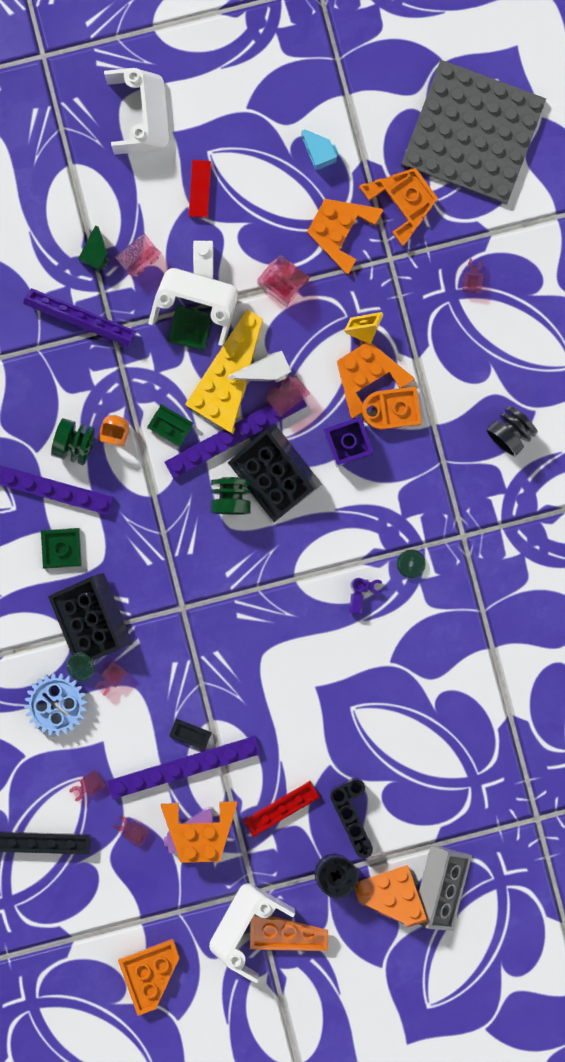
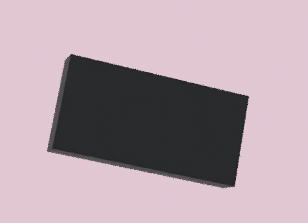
(190, 734)

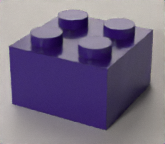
(348, 442)

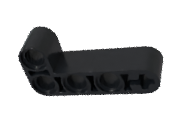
(353, 820)

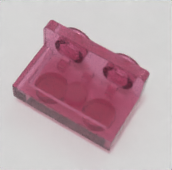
(138, 255)
(287, 396)

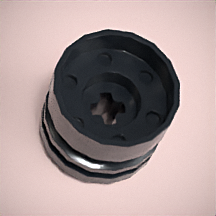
(514, 427)
(341, 885)

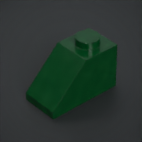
(94, 252)

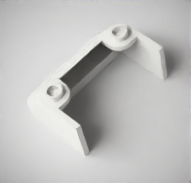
(154, 132)
(199, 289)
(246, 903)

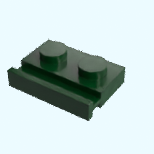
(170, 425)

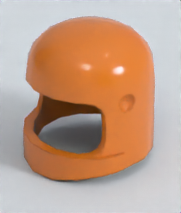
(114, 430)

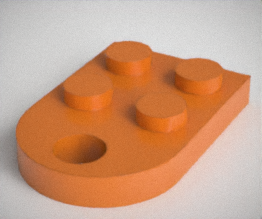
(394, 408)

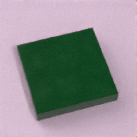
(190, 328)
(61, 548)

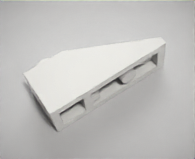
(203, 258)
(267, 369)

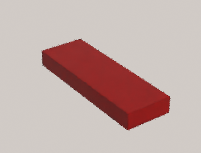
(200, 189)

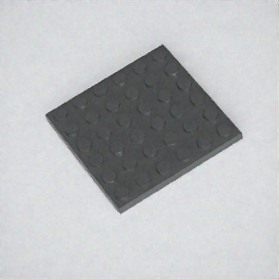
(473, 132)

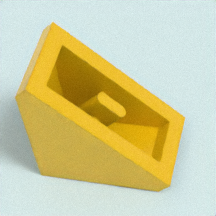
(364, 326)

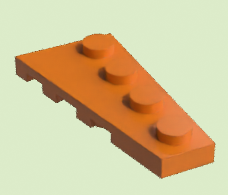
(283, 934)

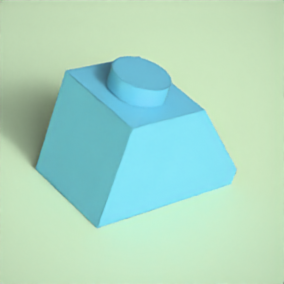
(319, 149)

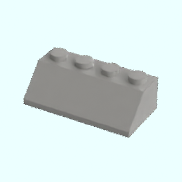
(443, 886)

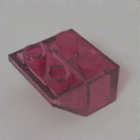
(283, 280)

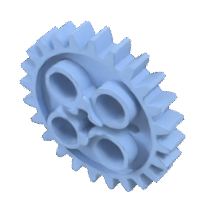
(45, 718)

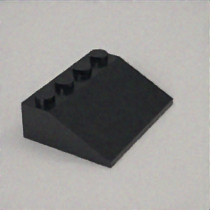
(276, 473)
(90, 618)

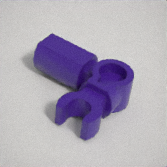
(358, 586)

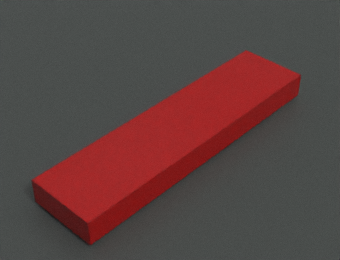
(281, 808)

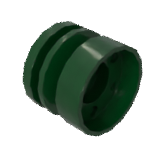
(75, 442)
(230, 496)

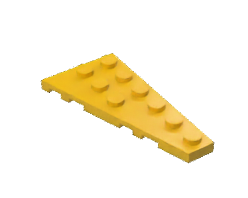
(215, 394)

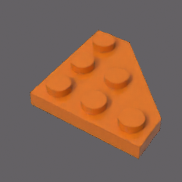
(392, 896)
(149, 973)

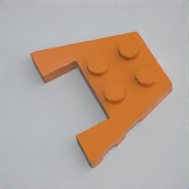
(409, 194)
(333, 225)
(363, 368)
(199, 840)

